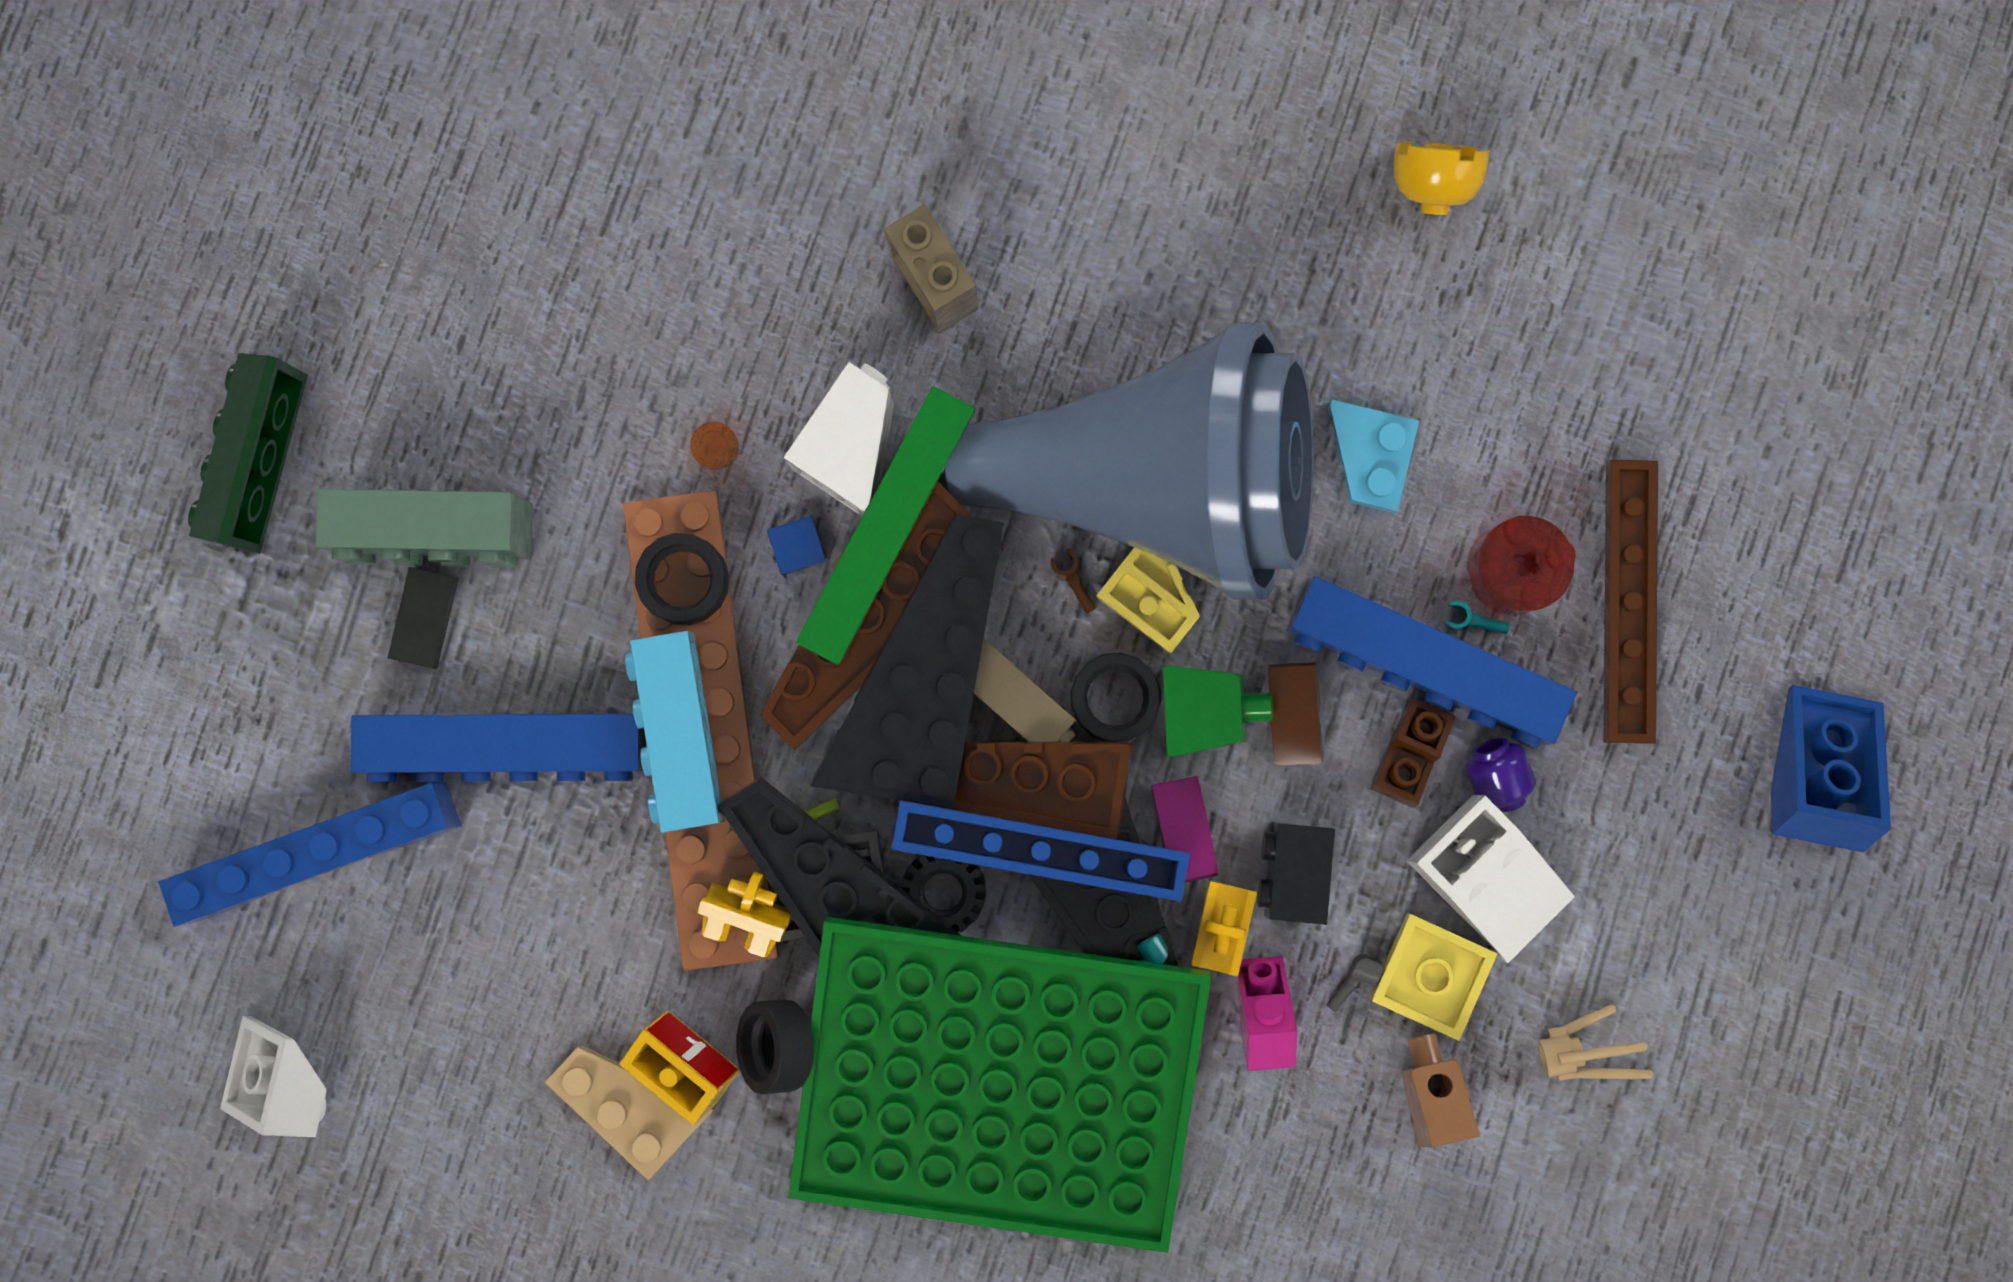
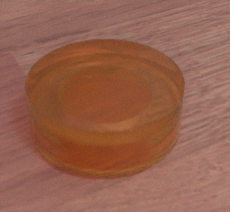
(714, 445)

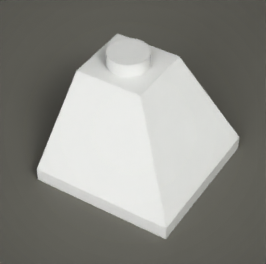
(272, 1084)

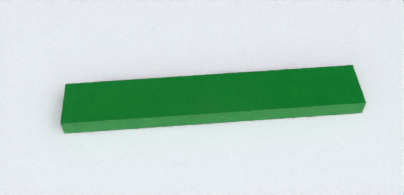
(885, 525)

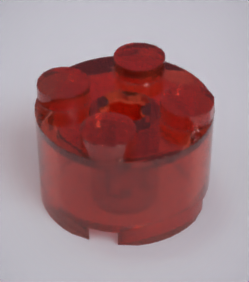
(1547, 560)

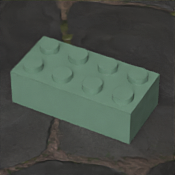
(424, 524)

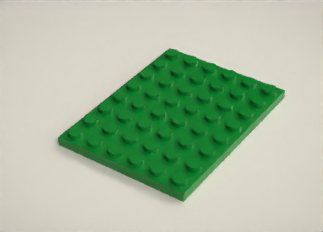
(998, 1084)

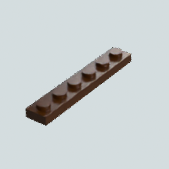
(1630, 601)

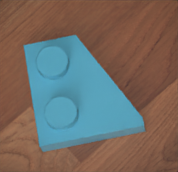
(1373, 453)

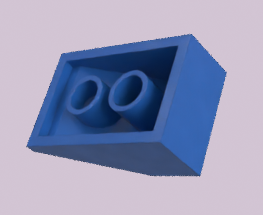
(1831, 771)

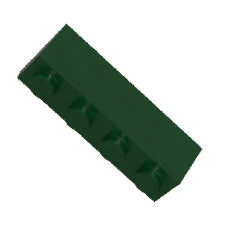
(247, 452)

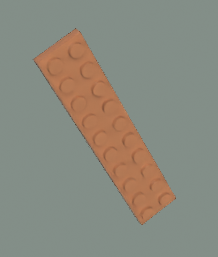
(714, 850)

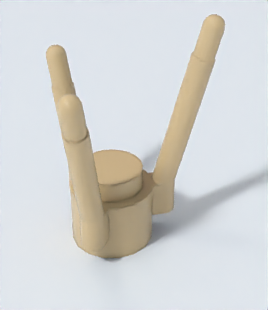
(1563, 1055)

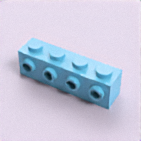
(675, 730)

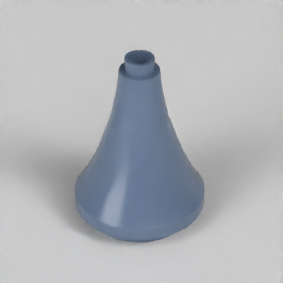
(1181, 462)

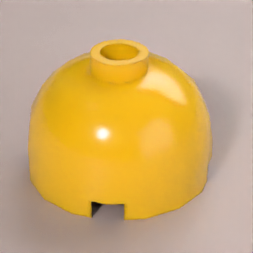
(1439, 174)

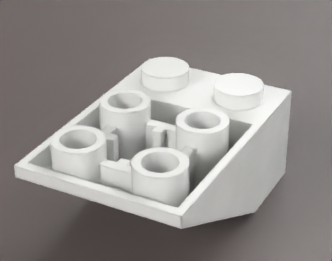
(1491, 876)

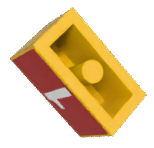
(679, 1067)

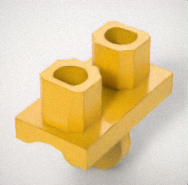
(745, 908)
(1223, 928)

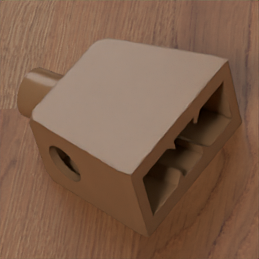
(1441, 1117)

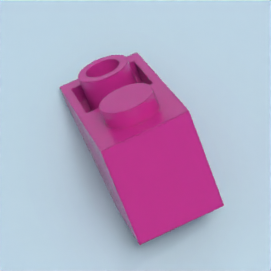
(1266, 1014)

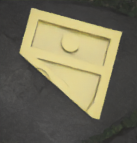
(1151, 598)

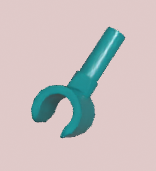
(1476, 620)
(1153, 949)

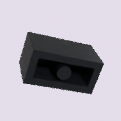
(1297, 873)

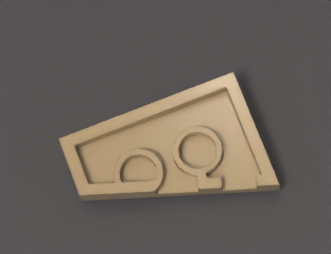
(621, 1109)

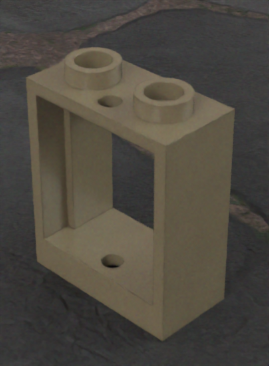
(933, 266)

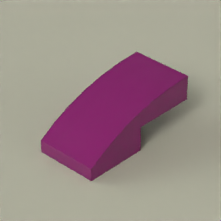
(1186, 825)

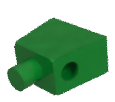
(1209, 709)

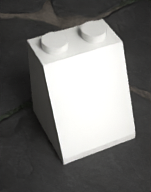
(847, 438)

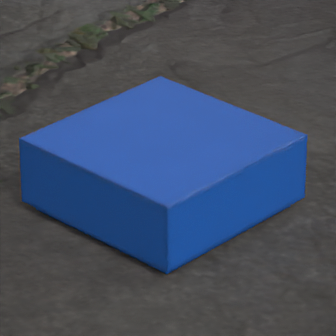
(796, 545)

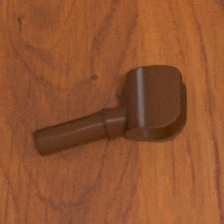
(1074, 581)

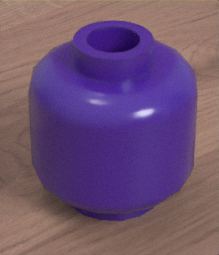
(1501, 773)

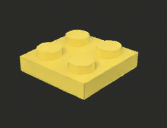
(1433, 976)

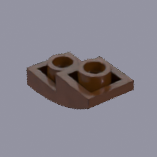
(1296, 714)
(1412, 752)

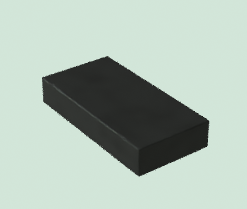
(423, 618)

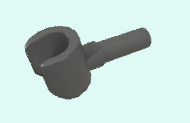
(1364, 969)

